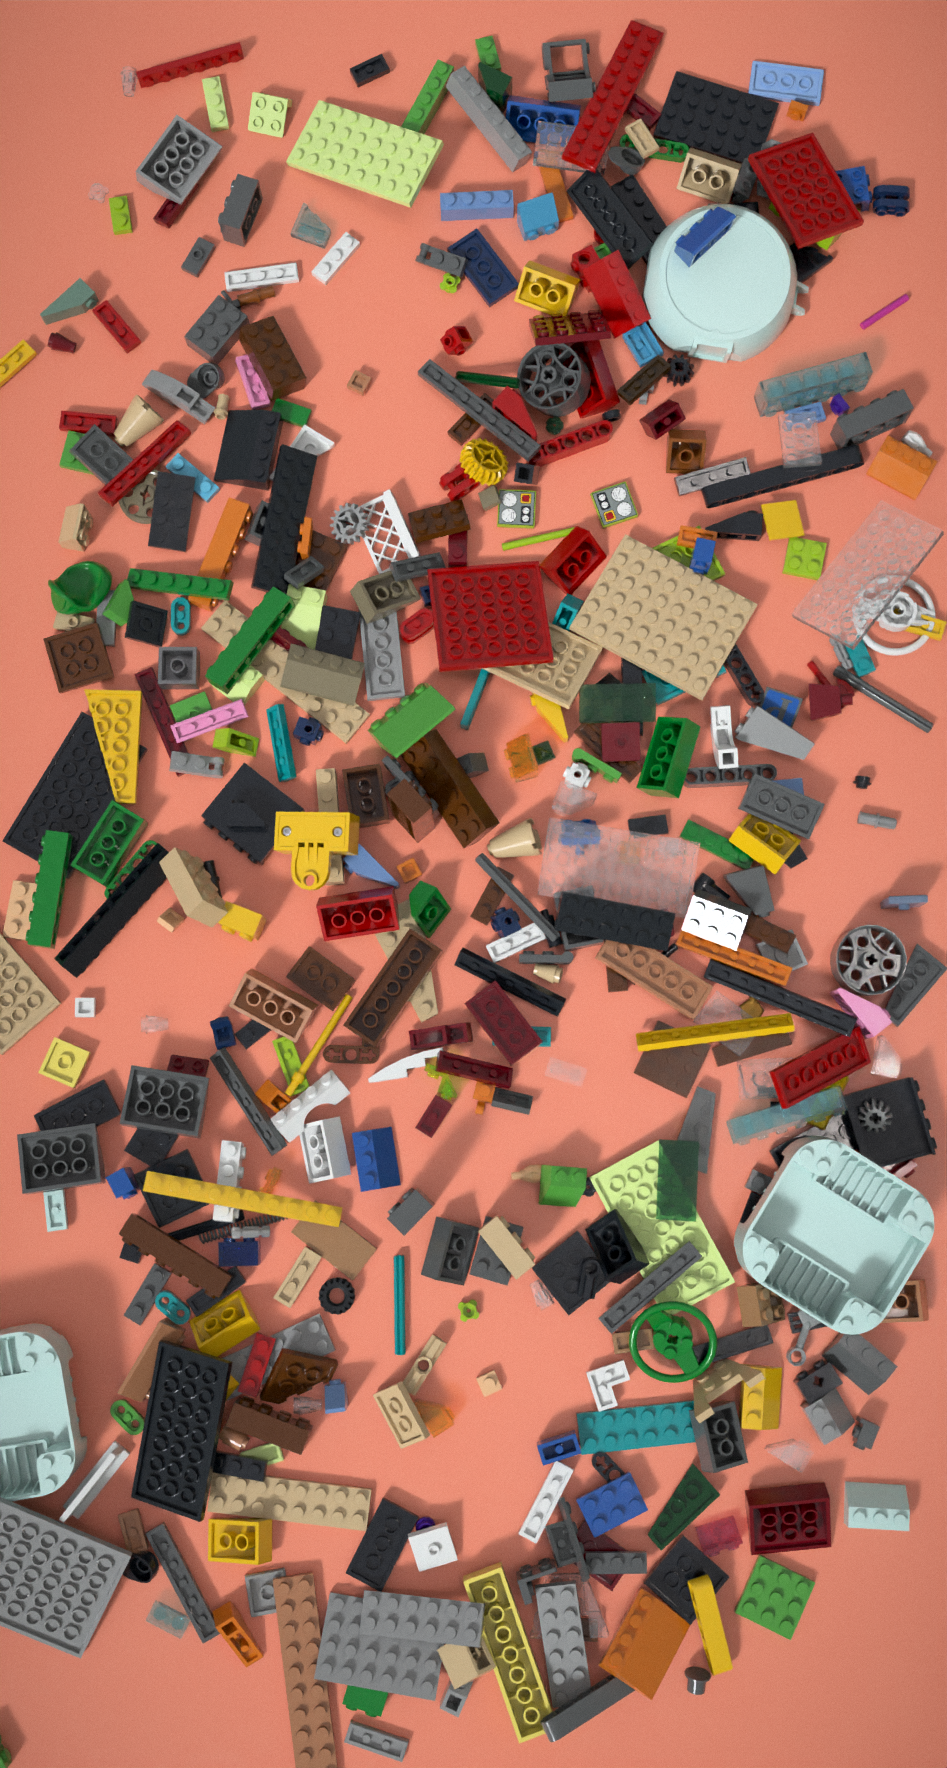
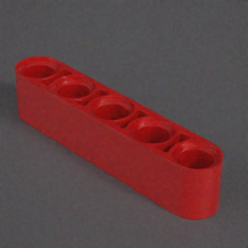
(575, 437)

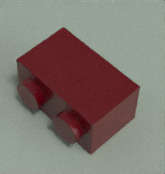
(662, 419)

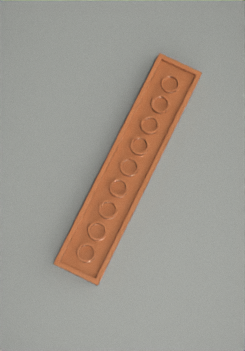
(300, 1649)

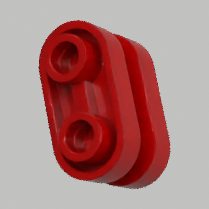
(449, 481)
(417, 626)

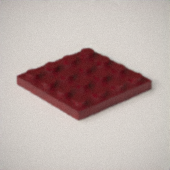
(569, 328)

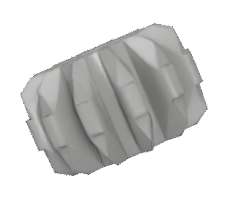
(867, 1115)

